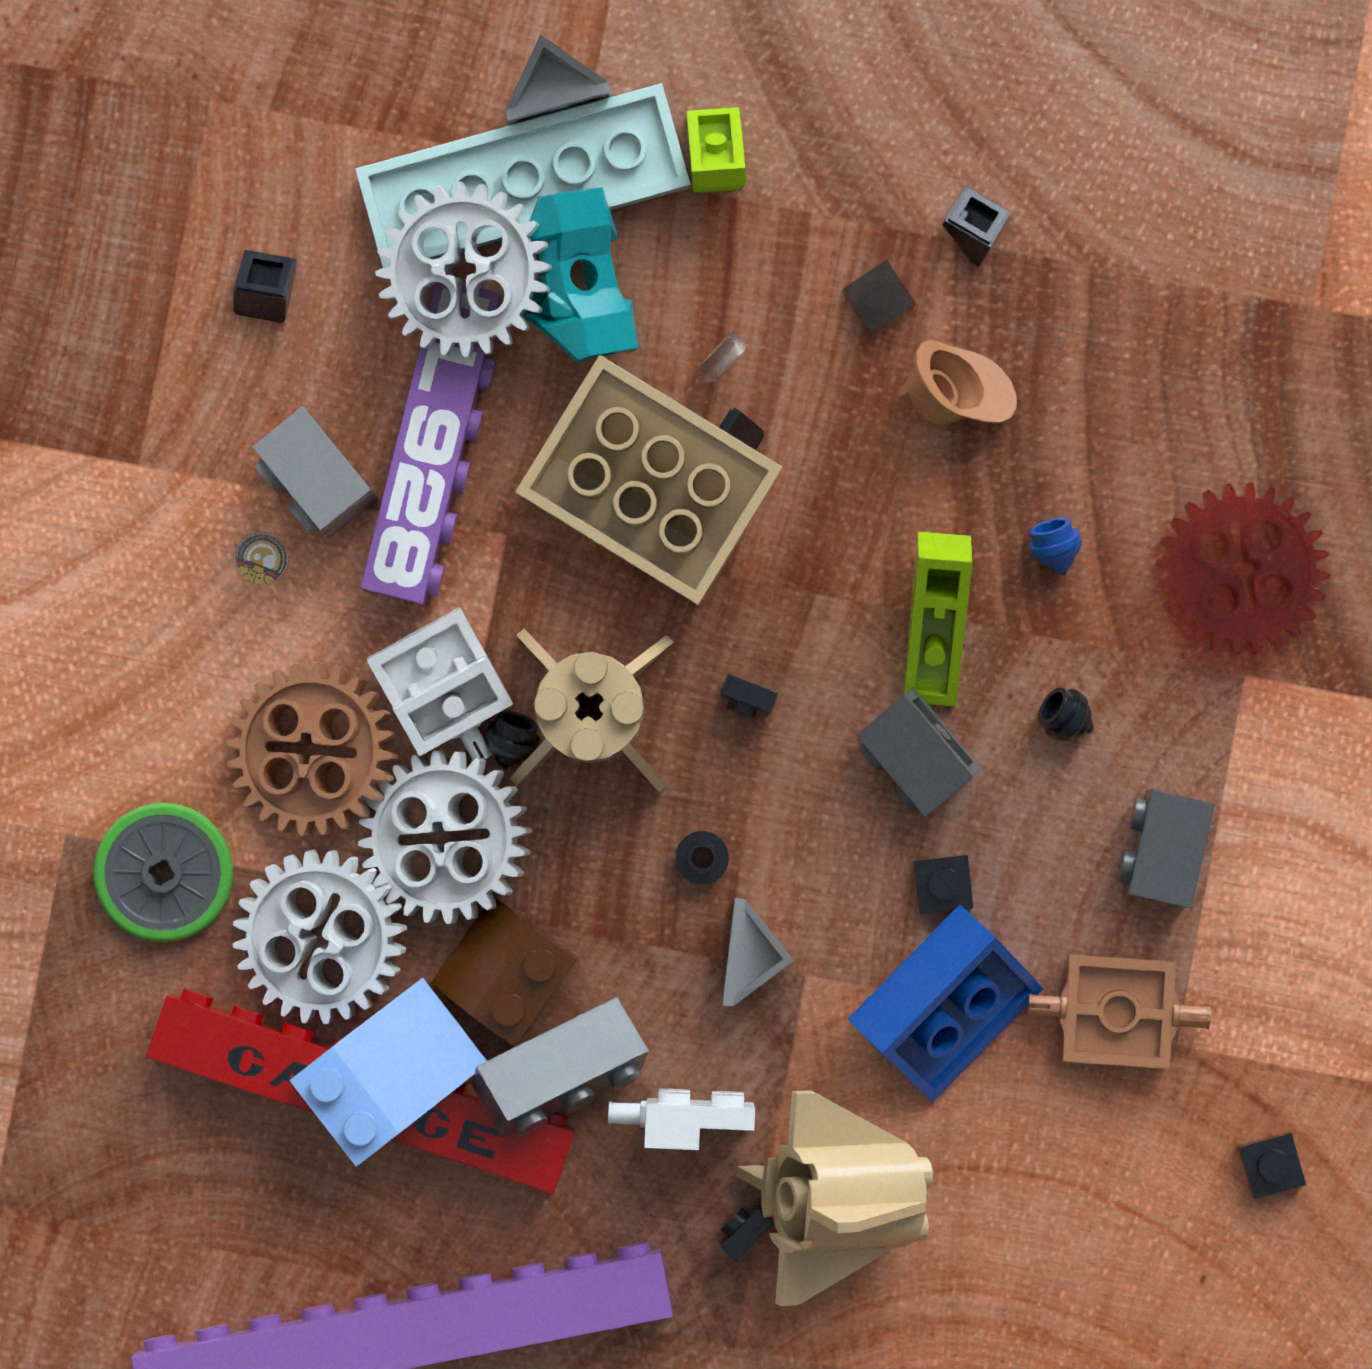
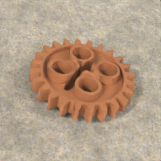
(316, 704)

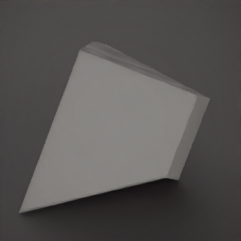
(553, 84)
(752, 954)

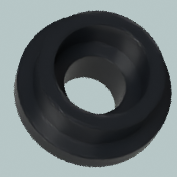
(714, 870)

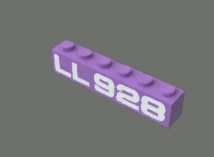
(429, 464)

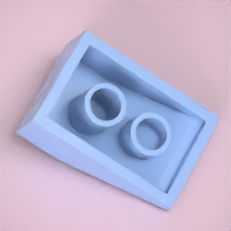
(388, 1072)

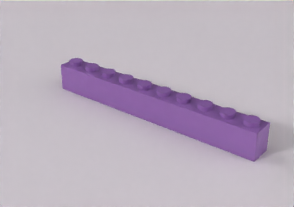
(438, 1324)

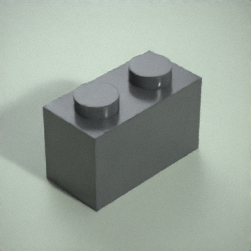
(917, 753)
(1166, 848)

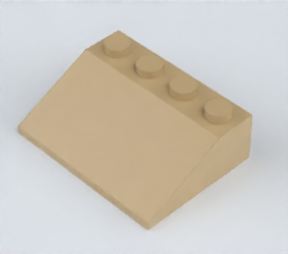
(649, 480)

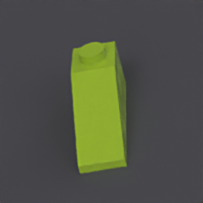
(938, 616)

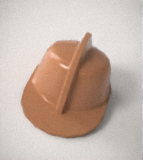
(957, 385)

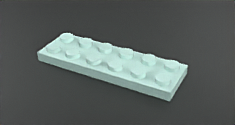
(609, 143)

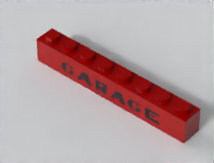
(263, 1059)

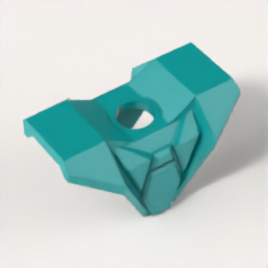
(580, 321)

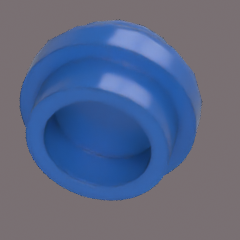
(1055, 544)

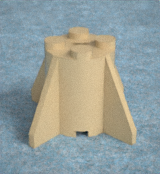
(590, 676)
(837, 1196)

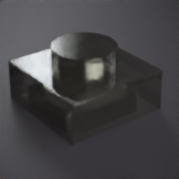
(878, 297)

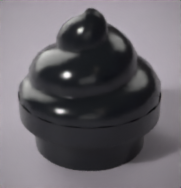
(1066, 714)
(512, 738)

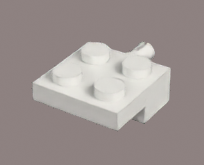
(441, 684)
(676, 1120)

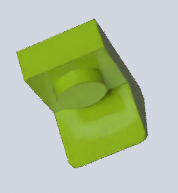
(716, 150)

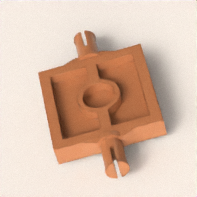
(1118, 1011)

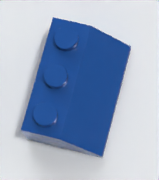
(945, 1003)

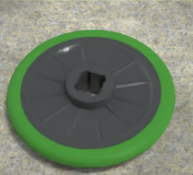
(132, 891)

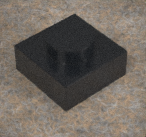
(747, 697)
(943, 884)
(1271, 1165)
(743, 1231)

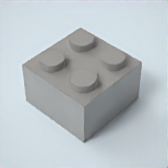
(315, 474)

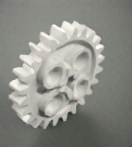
(415, 272)
(448, 883)
(361, 958)

